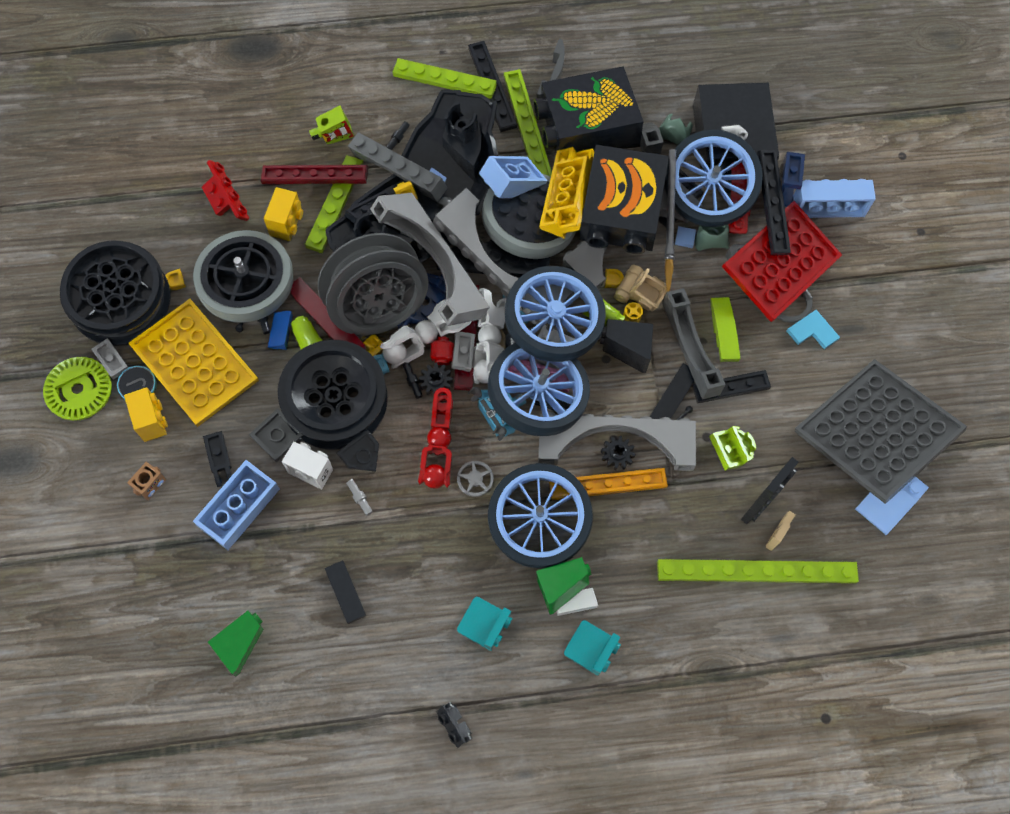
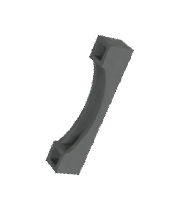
(377, 154)
(706, 376)

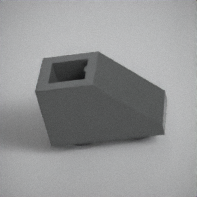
(651, 139)

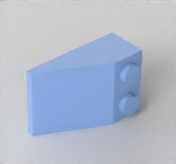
(511, 175)
(889, 514)

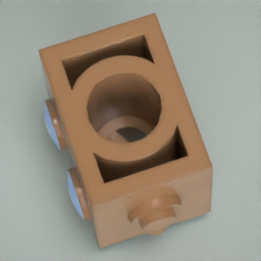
(146, 481)

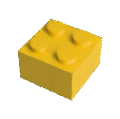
(283, 214)
(146, 414)

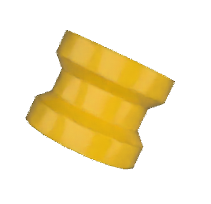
(633, 309)

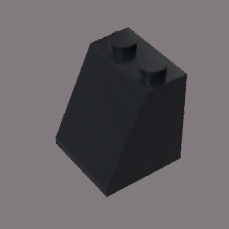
(628, 342)

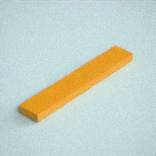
(617, 483)

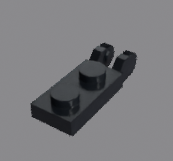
(218, 456)

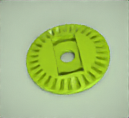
(74, 372)

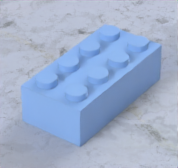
(835, 198)
(236, 505)

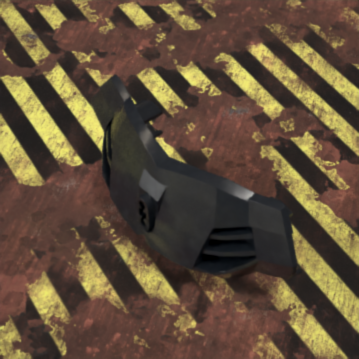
(450, 139)

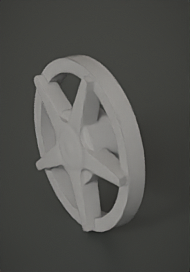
(475, 478)

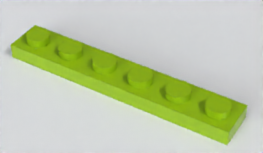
(444, 78)
(330, 211)

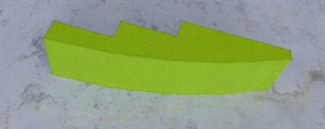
(725, 329)

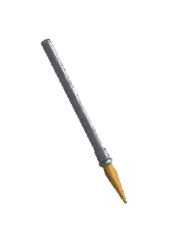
(669, 249)

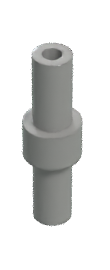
(359, 497)

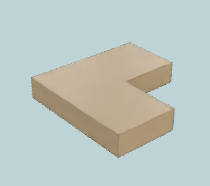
(780, 531)

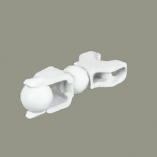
(424, 333)
(489, 337)

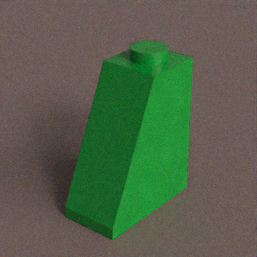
(562, 582)
(237, 641)

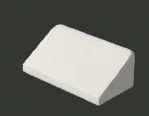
(582, 601)

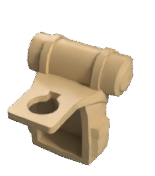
(641, 288)

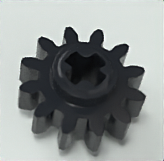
(434, 373)
(620, 447)

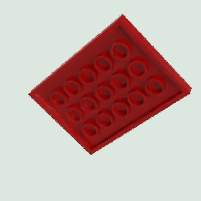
(779, 280)

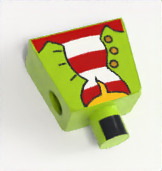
(332, 126)

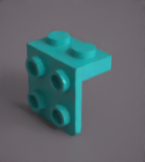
(484, 623)
(592, 647)

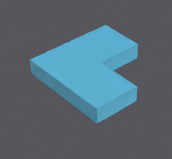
(814, 326)

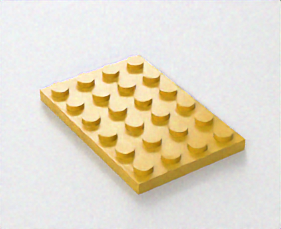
(193, 362)

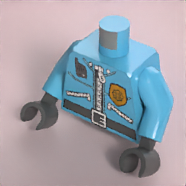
(496, 423)

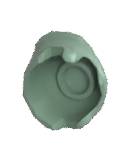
(675, 130)
(712, 237)

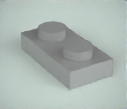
(463, 351)
(110, 358)

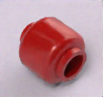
(442, 351)

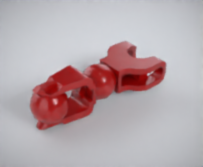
(438, 439)

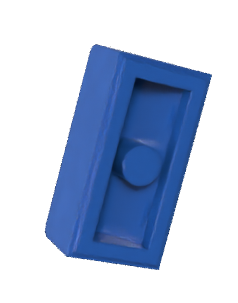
(280, 330)

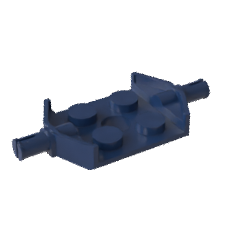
(435, 294)

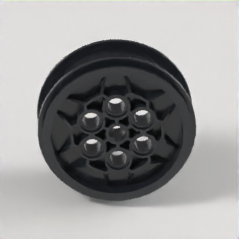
(135, 312)

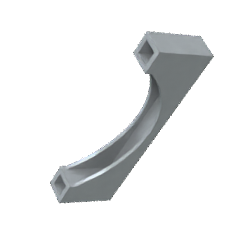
(405, 213)
(459, 226)
(589, 260)
(672, 437)

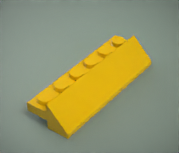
(567, 191)

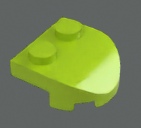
(733, 447)

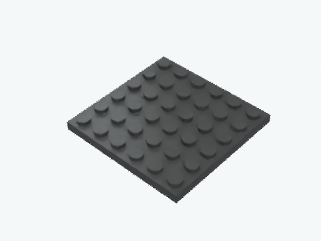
(880, 430)

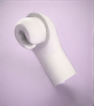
(737, 130)

